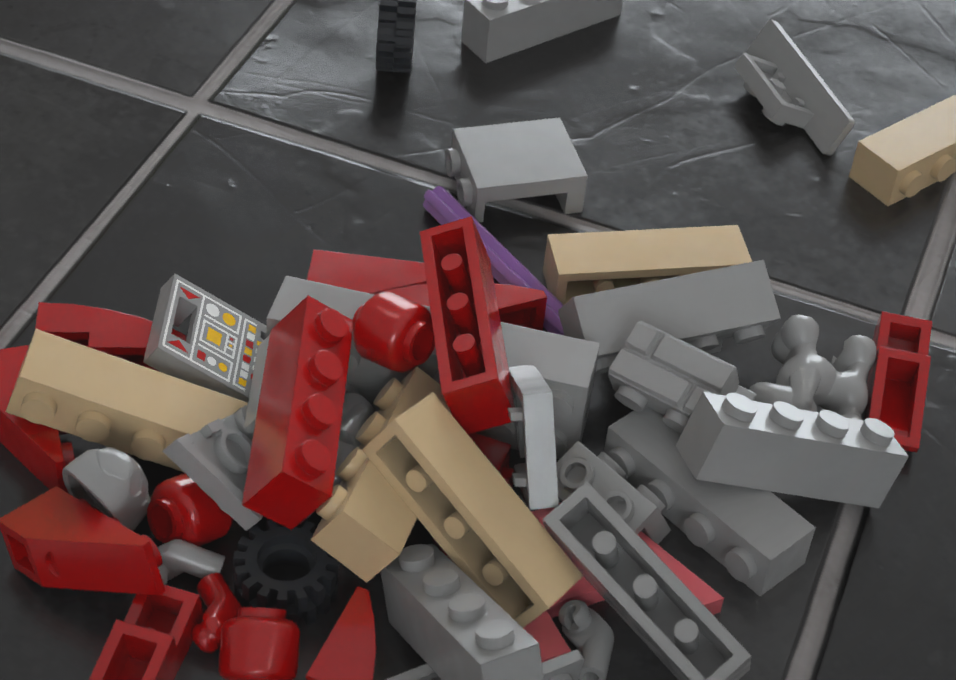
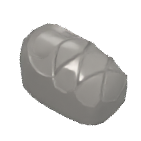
(110, 483)

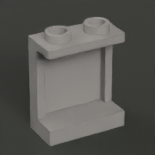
(516, 163)

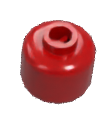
(393, 332)
(185, 513)
(259, 646)

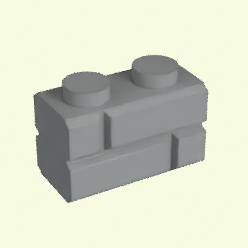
(667, 375)

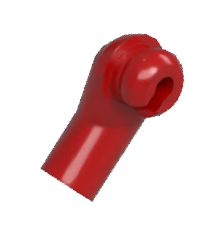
(220, 607)

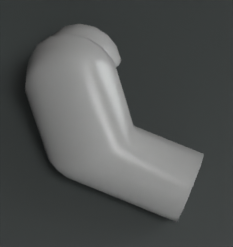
(185, 557)
(590, 636)

